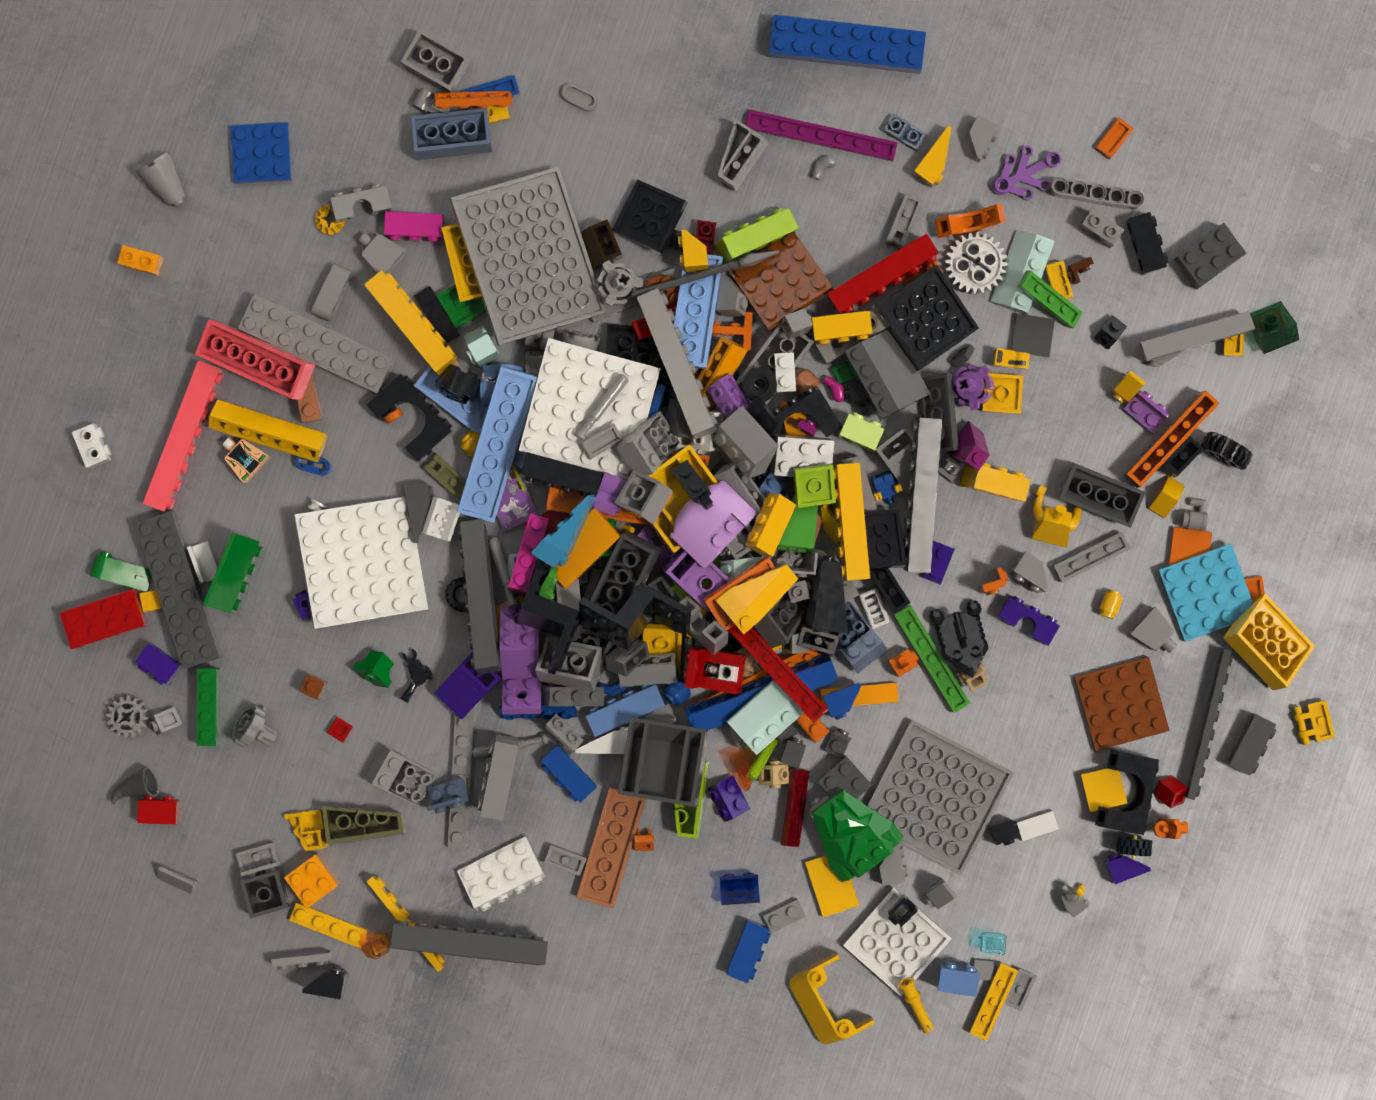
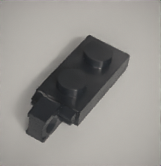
(692, 484)

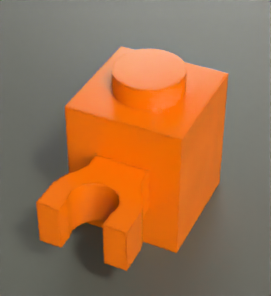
(904, 662)

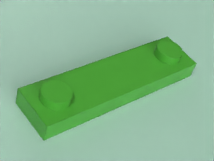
(1049, 299)

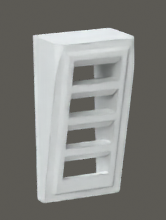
(868, 591)

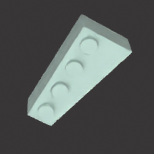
(481, 347)

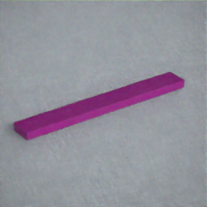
(821, 135)

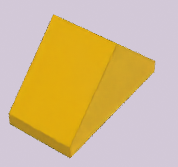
(1167, 497)

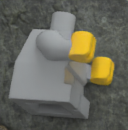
(1073, 899)

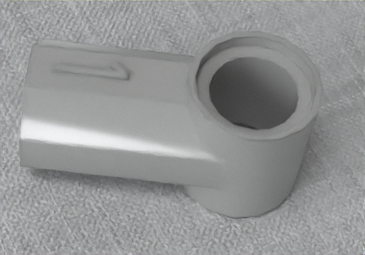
(425, 102)

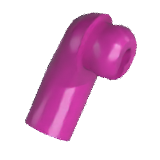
(836, 389)

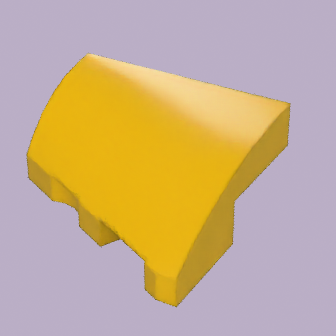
(309, 828)

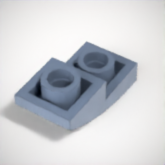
(905, 132)

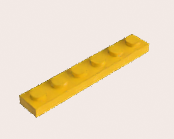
(401, 914)

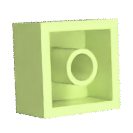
(861, 432)

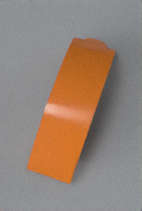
(970, 222)

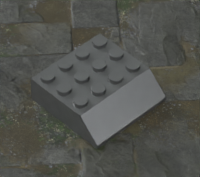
(663, 762)

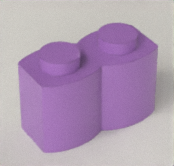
(607, 494)

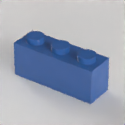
(568, 774)
(748, 951)

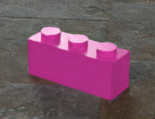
(413, 226)

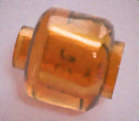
(376, 945)

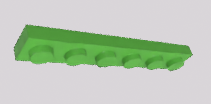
(932, 659)

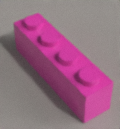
(525, 559)

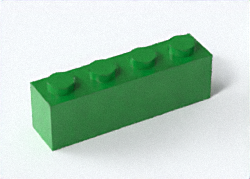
(208, 707)

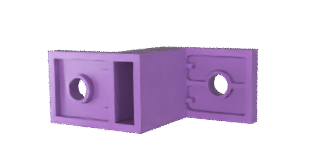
(686, 570)
(519, 660)

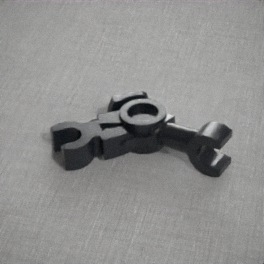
(417, 675)

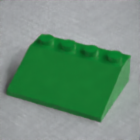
(233, 573)

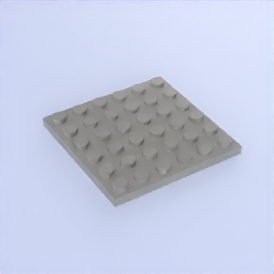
(939, 795)

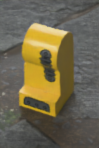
(1010, 359)

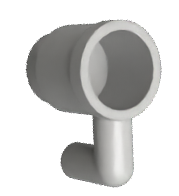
(1193, 519)

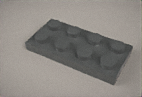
(941, 405)

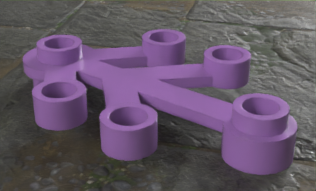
(1023, 174)

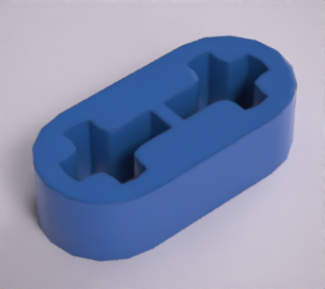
(312, 469)

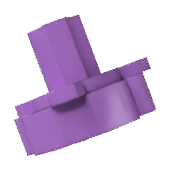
(964, 377)

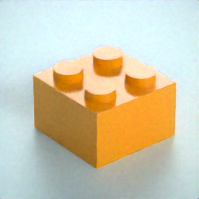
(312, 880)

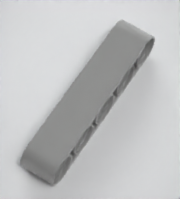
(1106, 191)

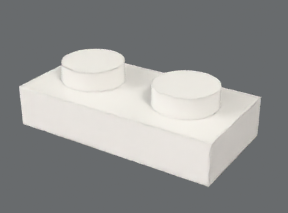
(785, 372)

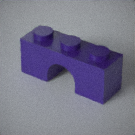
(1044, 627)

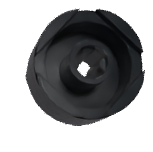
(459, 385)

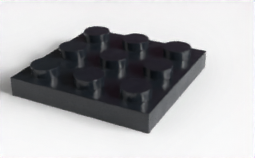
(649, 216)

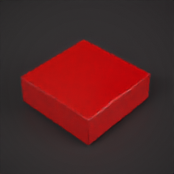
(340, 729)

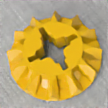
(323, 225)

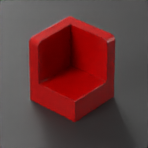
(1171, 791)

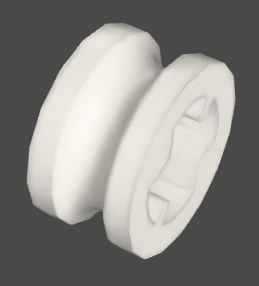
(316, 506)

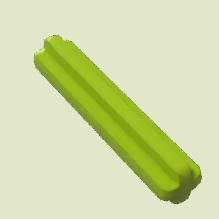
(761, 760)

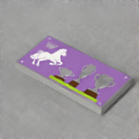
(515, 501)

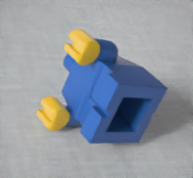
(885, 487)

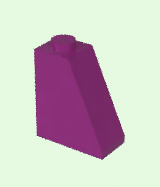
(972, 447)

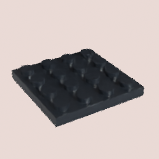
(927, 317)

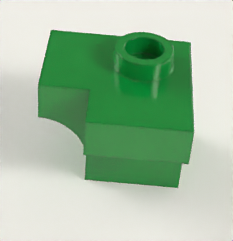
(375, 669)

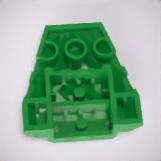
(854, 835)

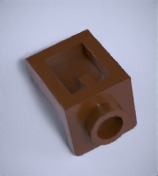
(1081, 266)

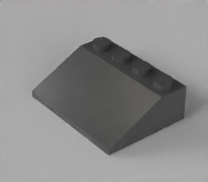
(886, 374)

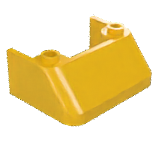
(804, 987)

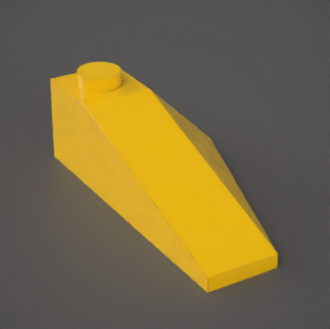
(753, 599)

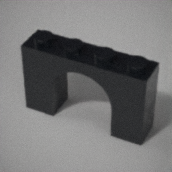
(401, 392)
(811, 403)
(1135, 815)

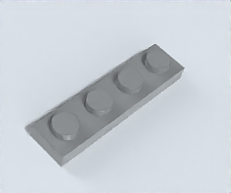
(1091, 557)

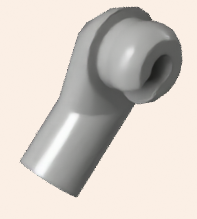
(826, 161)

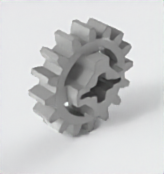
(121, 709)

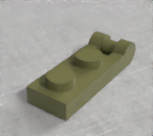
(446, 475)

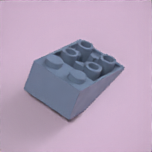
(860, 643)

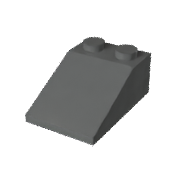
(781, 621)

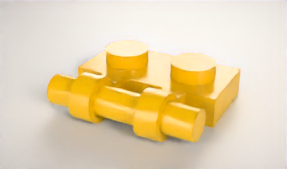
(1319, 719)

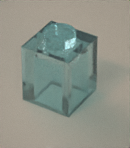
(992, 943)

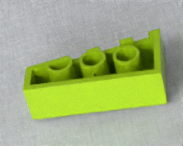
(756, 235)
(688, 817)

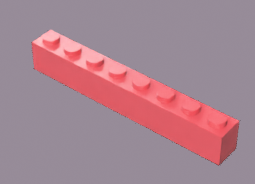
(183, 436)

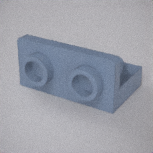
(447, 795)

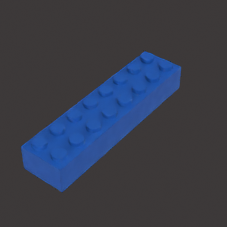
(847, 44)

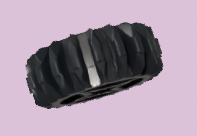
(1226, 450)

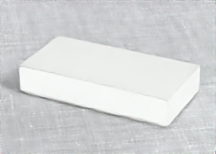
(1037, 825)

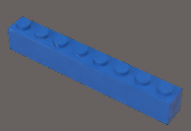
(720, 708)

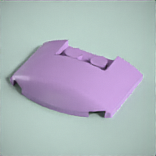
(709, 531)

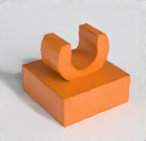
(644, 842)

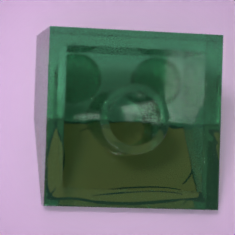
(1274, 327)

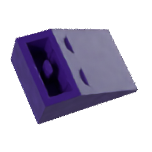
(465, 688)

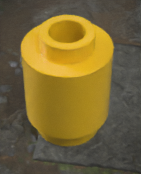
(1110, 604)

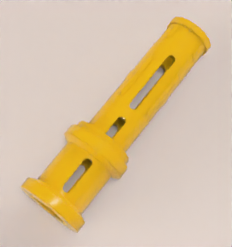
(913, 998)

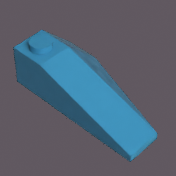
(559, 545)

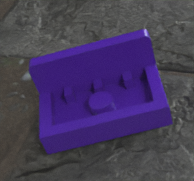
(728, 798)

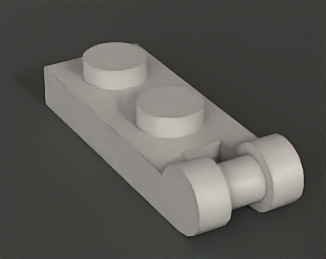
(904, 220)

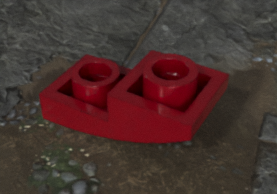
(706, 234)

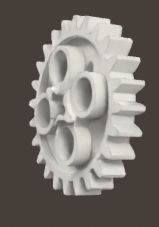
(966, 278)

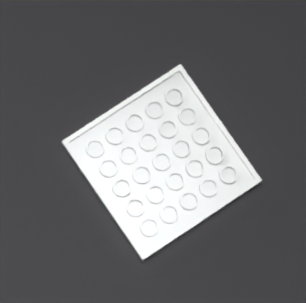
(569, 390)
(360, 562)

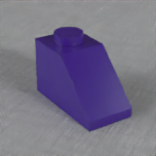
(1124, 868)

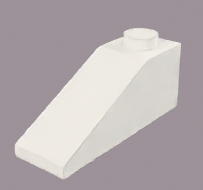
(607, 744)

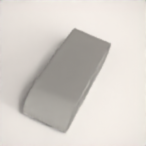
(331, 292)

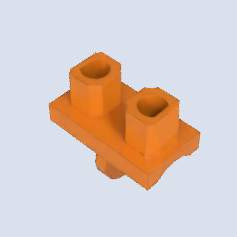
(1170, 828)

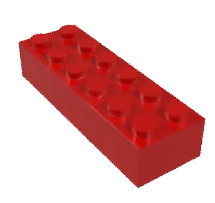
(883, 274)

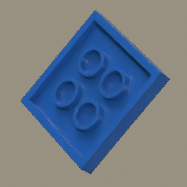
(261, 152)

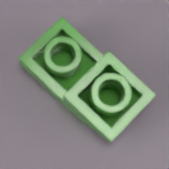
(549, 584)

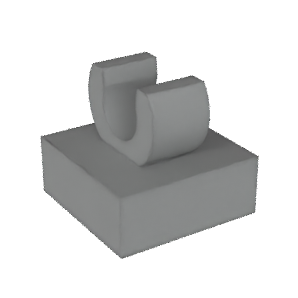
(950, 468)

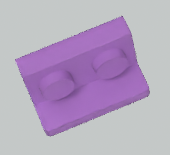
(728, 395)
(1146, 411)

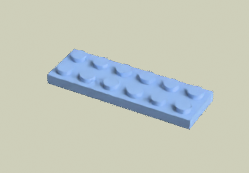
(697, 312)

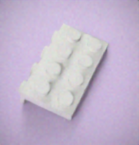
(501, 874)

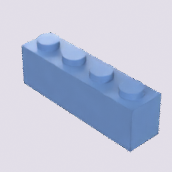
(619, 712)

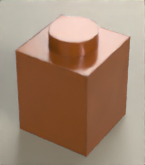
(313, 686)

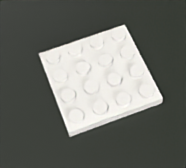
(896, 950)

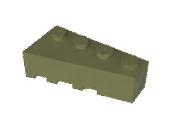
(354, 825)

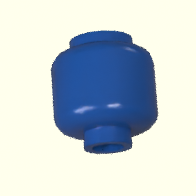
(676, 692)

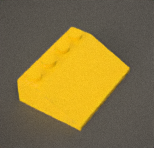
(460, 264)
(1269, 642)

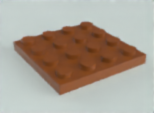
(782, 281)
(1121, 703)

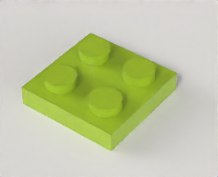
(814, 485)

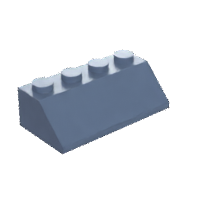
(451, 134)

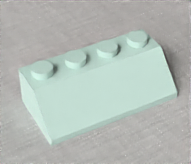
(1026, 253)
(765, 717)

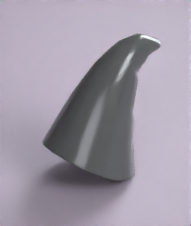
(138, 784)

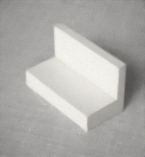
(203, 561)

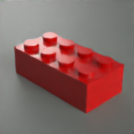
(103, 619)

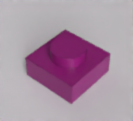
(808, 427)

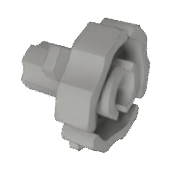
(616, 289)
(252, 727)

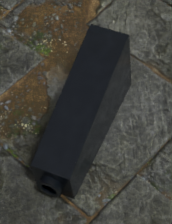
(827, 601)

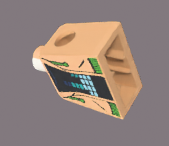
(244, 458)

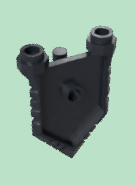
(961, 637)

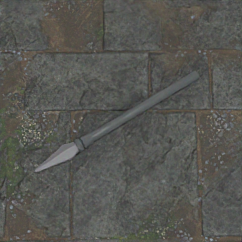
(748, 260)

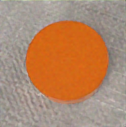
(394, 415)

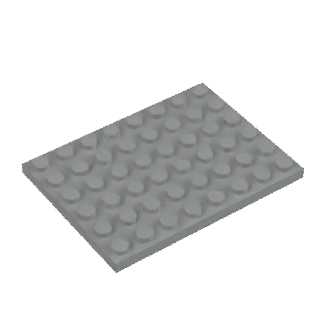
(527, 255)

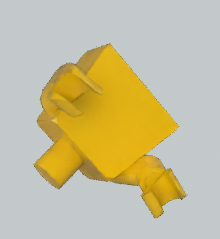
(1055, 523)

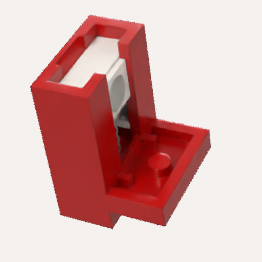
(699, 667)

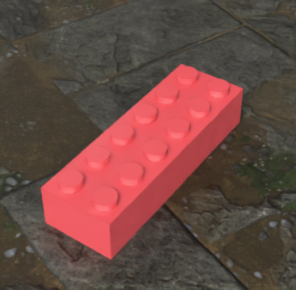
(255, 359)

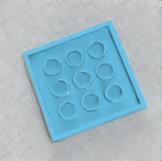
(1206, 591)

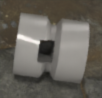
(540, 339)

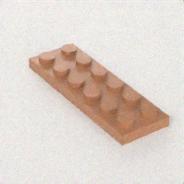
(611, 848)

